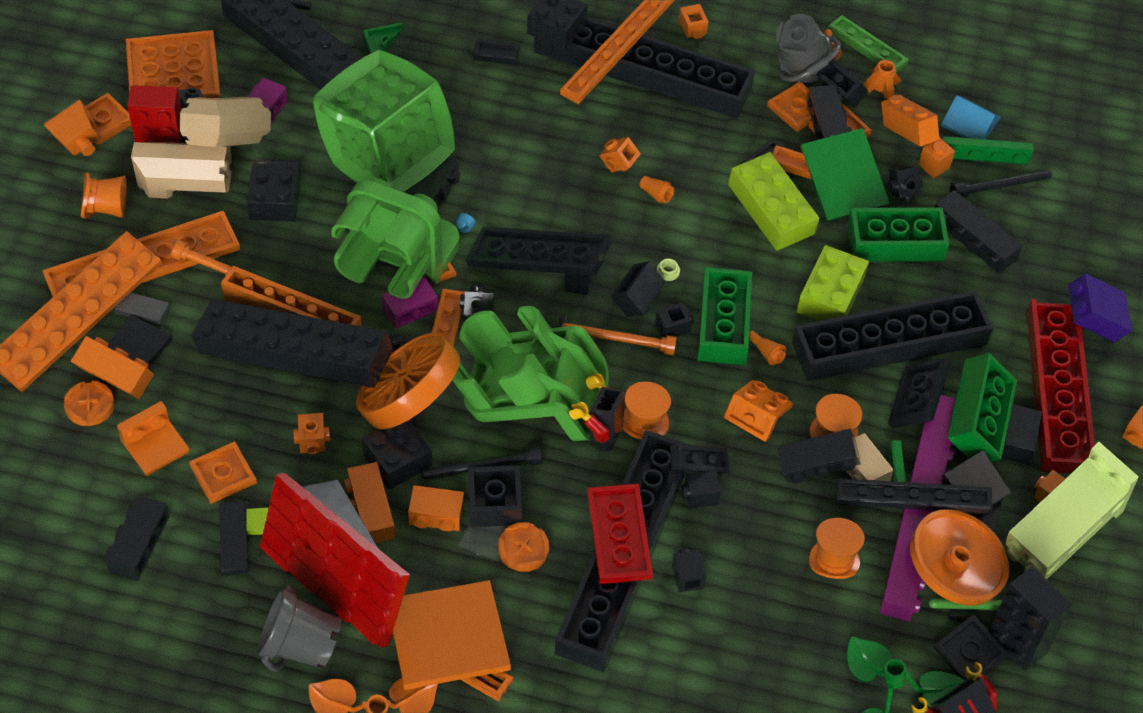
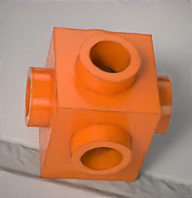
(619, 154)
(311, 433)

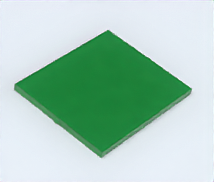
(844, 174)

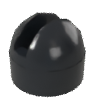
(396, 340)

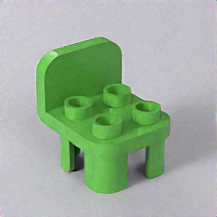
(394, 230)
(528, 371)

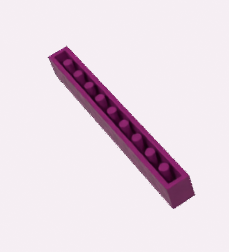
(929, 465)

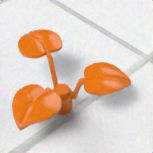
(340, 696)

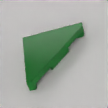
(381, 37)

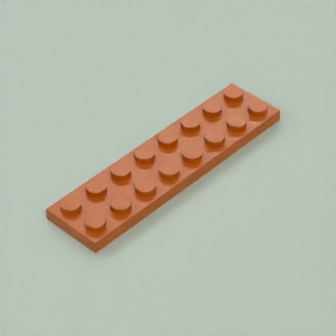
(206, 235)
(75, 310)

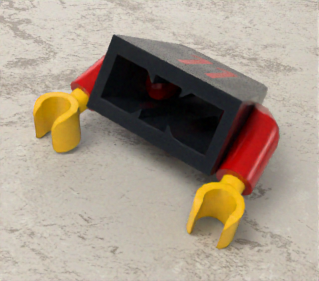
(605, 415)
(971, 696)

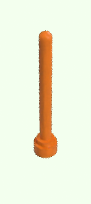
(183, 251)
(666, 344)

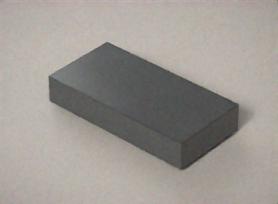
(144, 308)

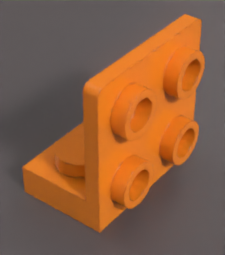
(757, 409)
(152, 439)

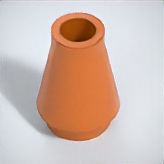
(658, 189)

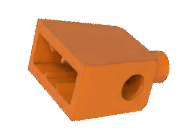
(75, 129)

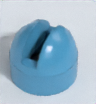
(465, 222)

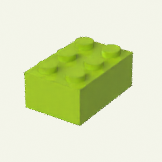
(832, 285)

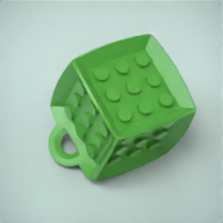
(385, 121)

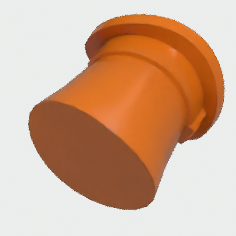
(104, 196)
(646, 409)
(836, 414)
(837, 548)

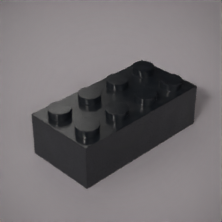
(1029, 618)

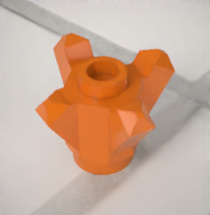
(883, 78)

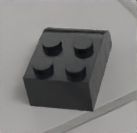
(274, 189)

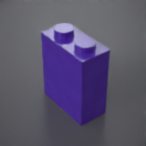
(1099, 307)

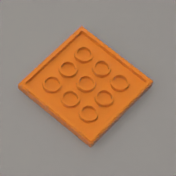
(175, 61)
(449, 635)

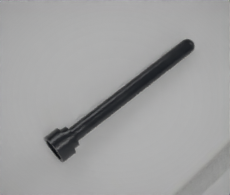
(964, 189)
(530, 455)

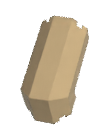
(224, 121)
(179, 166)

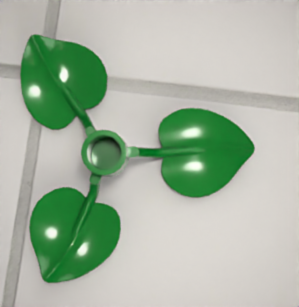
(872, 658)

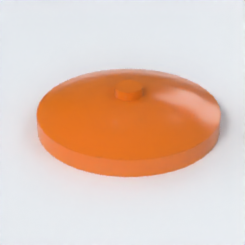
(959, 557)

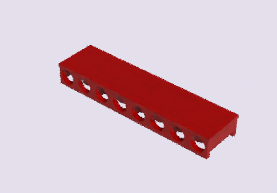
(1059, 387)

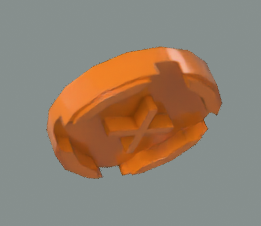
(89, 403)
(523, 547)

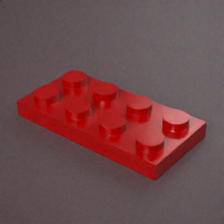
(619, 534)

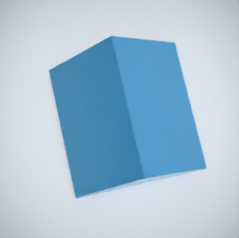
(969, 119)

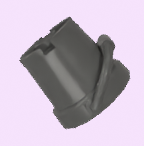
(803, 49)
(297, 632)

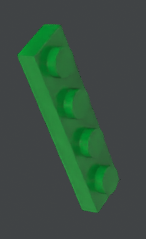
(990, 150)

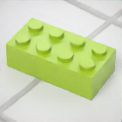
(773, 201)

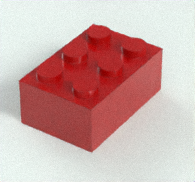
(155, 113)

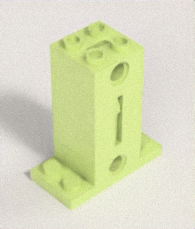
(1072, 513)

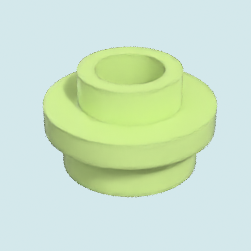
(668, 265)

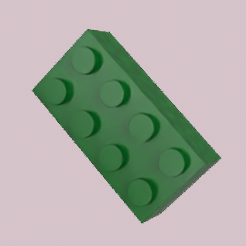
(898, 234)
(725, 316)
(982, 407)

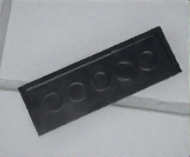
(539, 250)

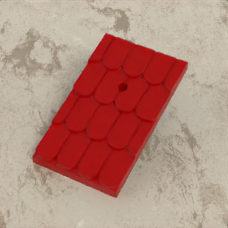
(332, 554)

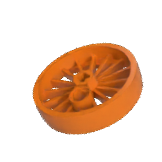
(409, 381)

